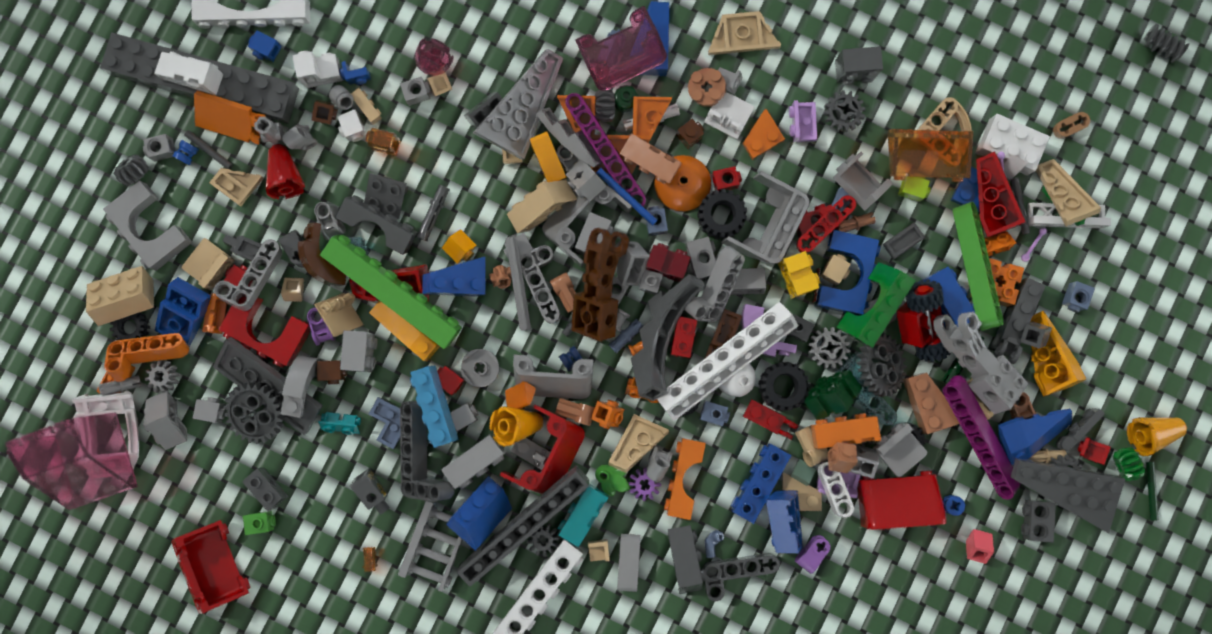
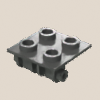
(385, 194)

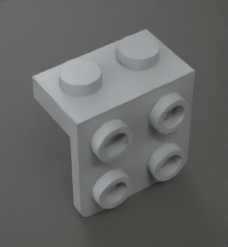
(900, 449)

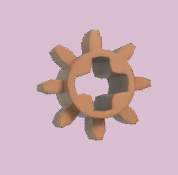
(501, 276)

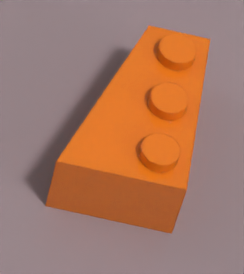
(845, 430)

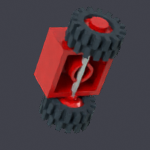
(917, 320)

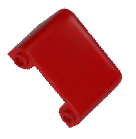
(900, 502)
(209, 567)

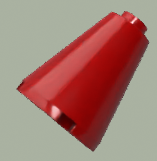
(282, 174)

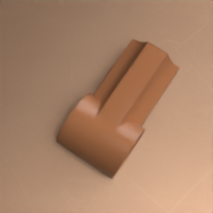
(564, 288)
(578, 412)

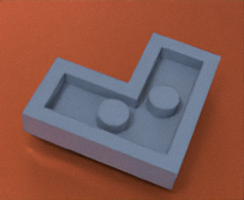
(390, 416)

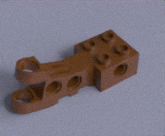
(594, 309)

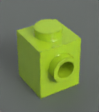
(914, 188)

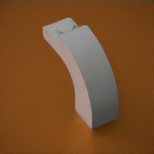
(297, 383)

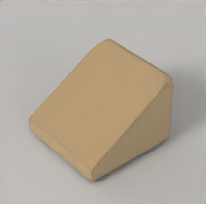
(293, 289)

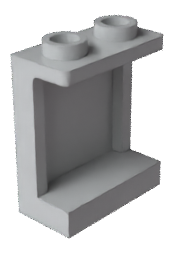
(859, 182)

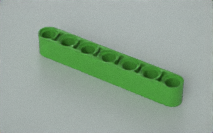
(977, 266)

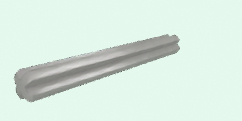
(518, 283)

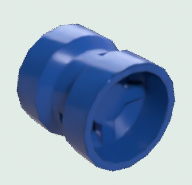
(187, 148)

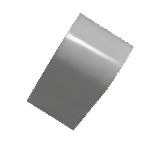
(628, 562)

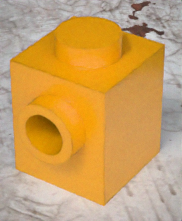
(459, 247)

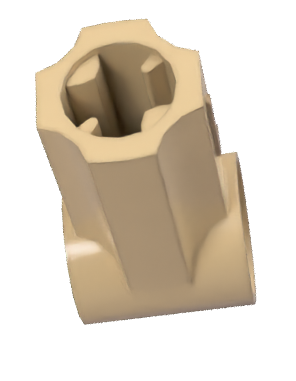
(810, 455)

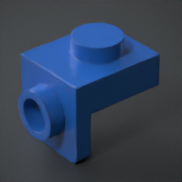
(356, 76)

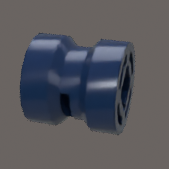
(566, 358)

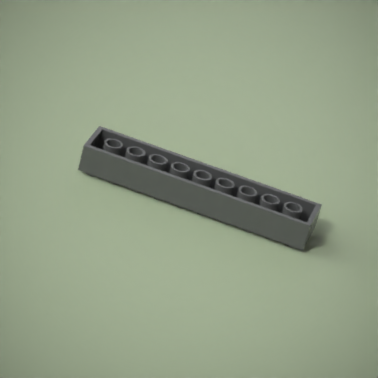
(138, 60)

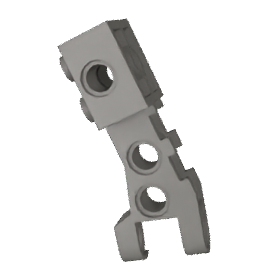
(993, 378)

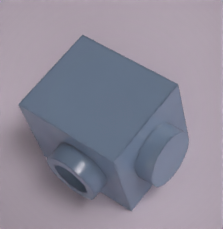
(714, 413)

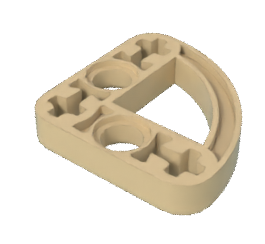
(956, 109)

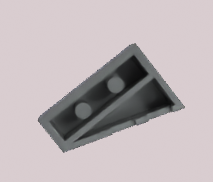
(686, 559)

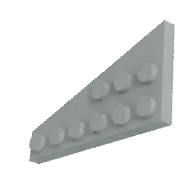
(515, 116)

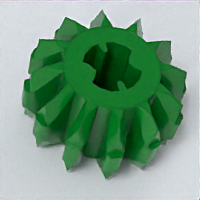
(1128, 464)

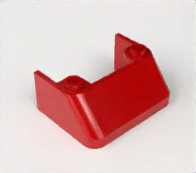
(560, 459)

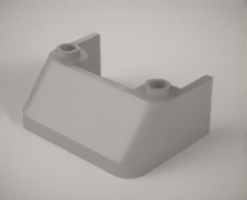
(789, 211)
(557, 225)

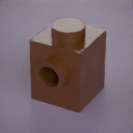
(324, 112)
(690, 133)
(330, 372)

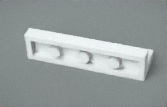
(1048, 220)

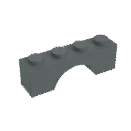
(398, 235)

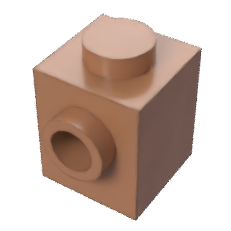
(842, 457)

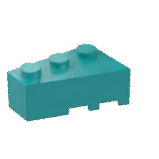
(582, 515)

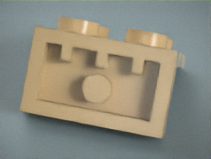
(208, 264)

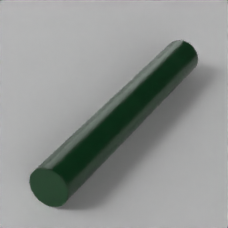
(1152, 493)

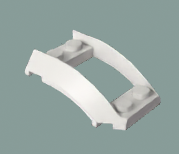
(113, 403)

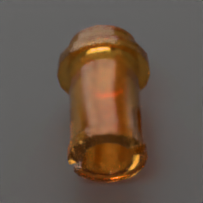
(369, 559)

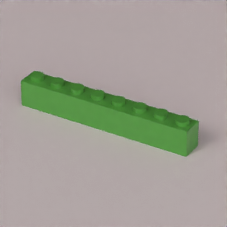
(391, 291)

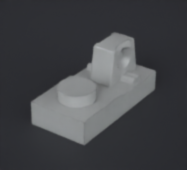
(531, 452)

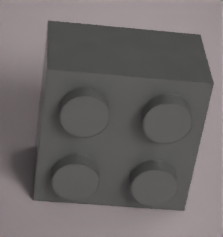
(858, 65)

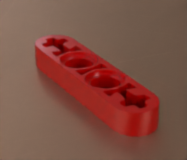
(826, 224)

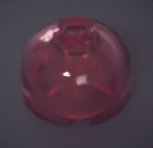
(433, 57)

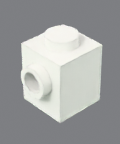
(351, 126)

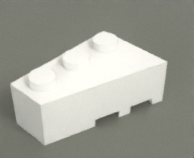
(189, 72)

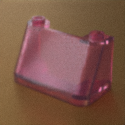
(623, 53)

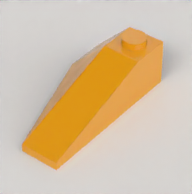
(404, 331)
(1054, 363)

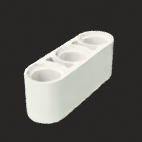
(843, 495)

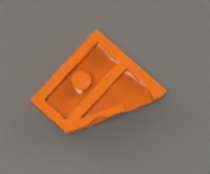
(763, 136)

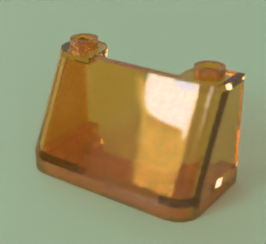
(930, 154)

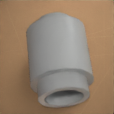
(341, 97)

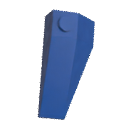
(659, 15)
(1025, 437)

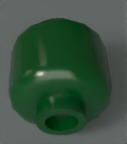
(624, 98)

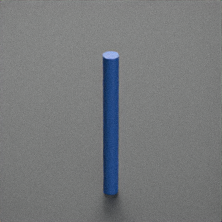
(626, 196)

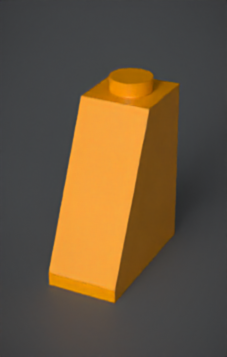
(547, 157)

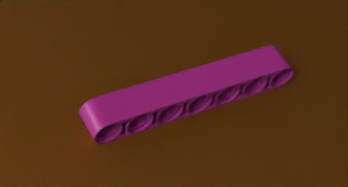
(603, 141)
(981, 436)

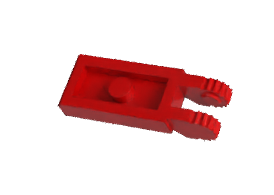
(768, 418)

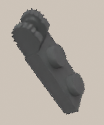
(1080, 429)

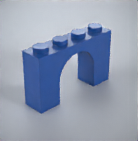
(863, 252)

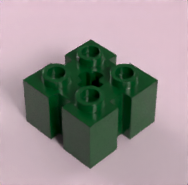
(833, 394)

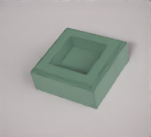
(803, 472)

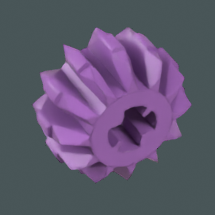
(638, 486)

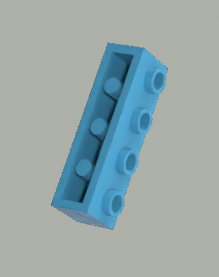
(434, 406)

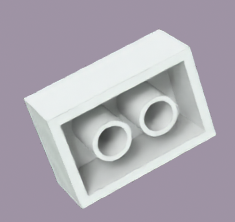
(1013, 139)

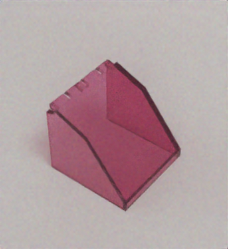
(76, 461)

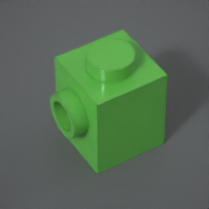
(259, 522)

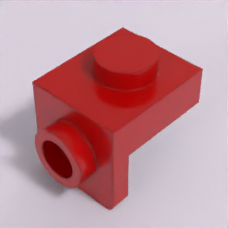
(1094, 451)

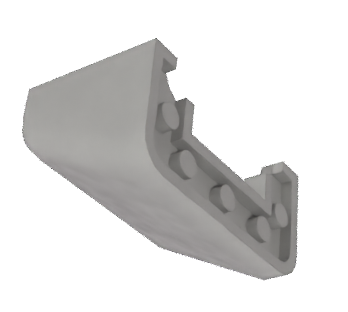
(558, 385)

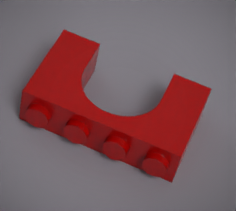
(283, 350)

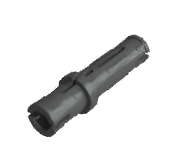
(433, 212)

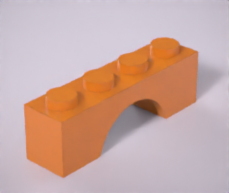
(679, 503)

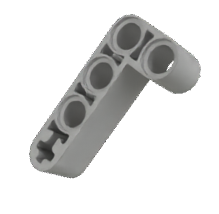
(252, 273)
(542, 287)
(718, 288)

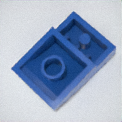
(182, 310)

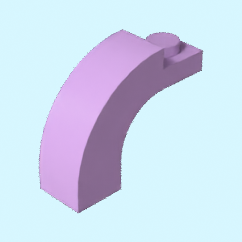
(749, 315)

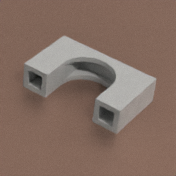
(124, 214)

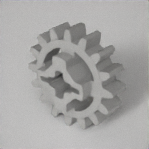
(827, 340)

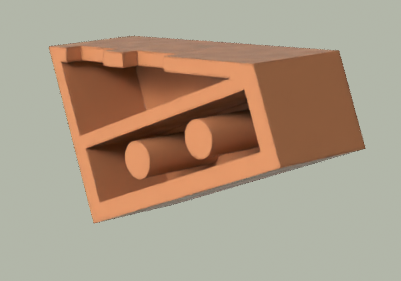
(650, 159)
(929, 404)

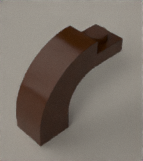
(314, 263)

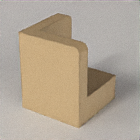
(598, 550)

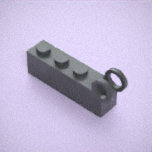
(1015, 319)

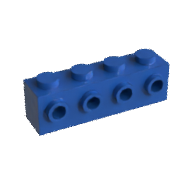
(760, 483)

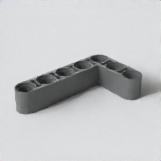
(414, 458)

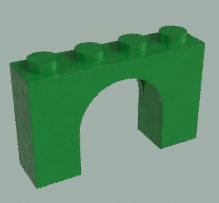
(894, 288)

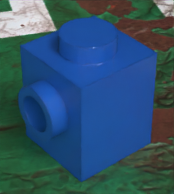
(264, 46)

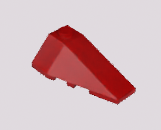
(996, 200)
(411, 275)

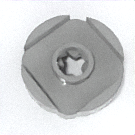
(469, 366)

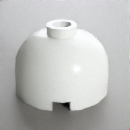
(740, 383)

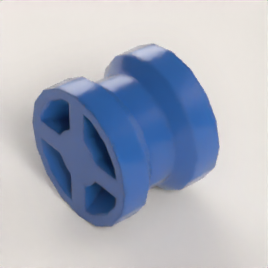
(949, 505)

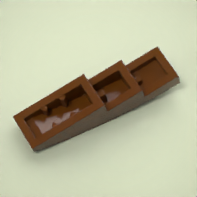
(724, 331)

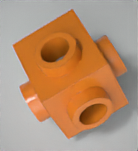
(608, 414)

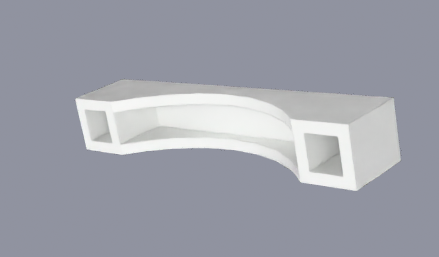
(210, 13)

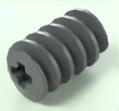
(1165, 43)

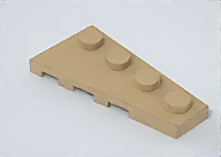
(1066, 194)

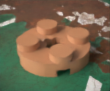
(699, 79)

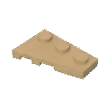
(636, 443)

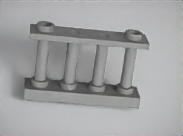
(415, 548)

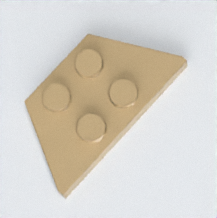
(743, 33)

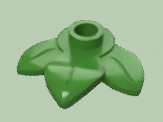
(613, 482)

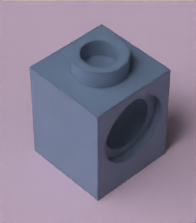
(660, 228)
(1085, 293)

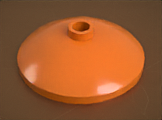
(688, 195)

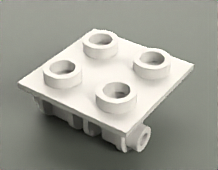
(729, 115)

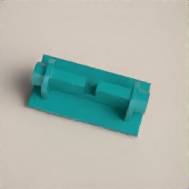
(331, 422)

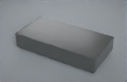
(903, 240)

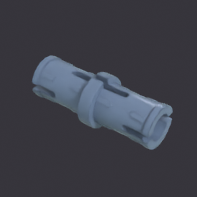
(625, 336)

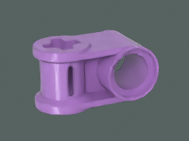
(318, 328)
(811, 555)

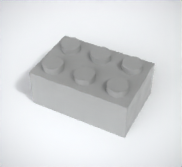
(474, 462)

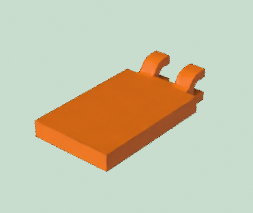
(226, 117)

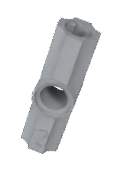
(269, 131)

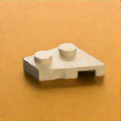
(236, 184)
(808, 496)

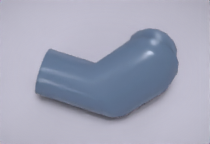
(711, 541)

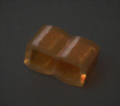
(383, 141)

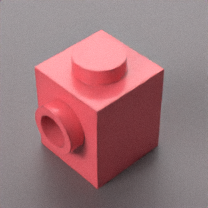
(979, 546)

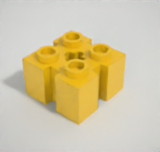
(799, 275)

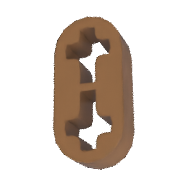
(1072, 127)

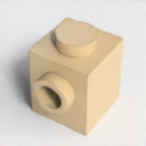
(836, 269)

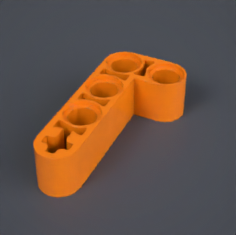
(125, 352)

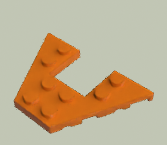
(646, 117)

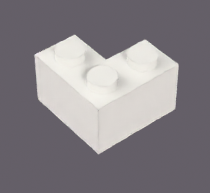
(317, 71)

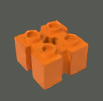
(1007, 277)

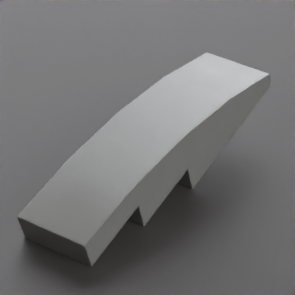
(575, 142)

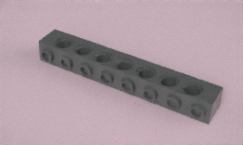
(523, 526)

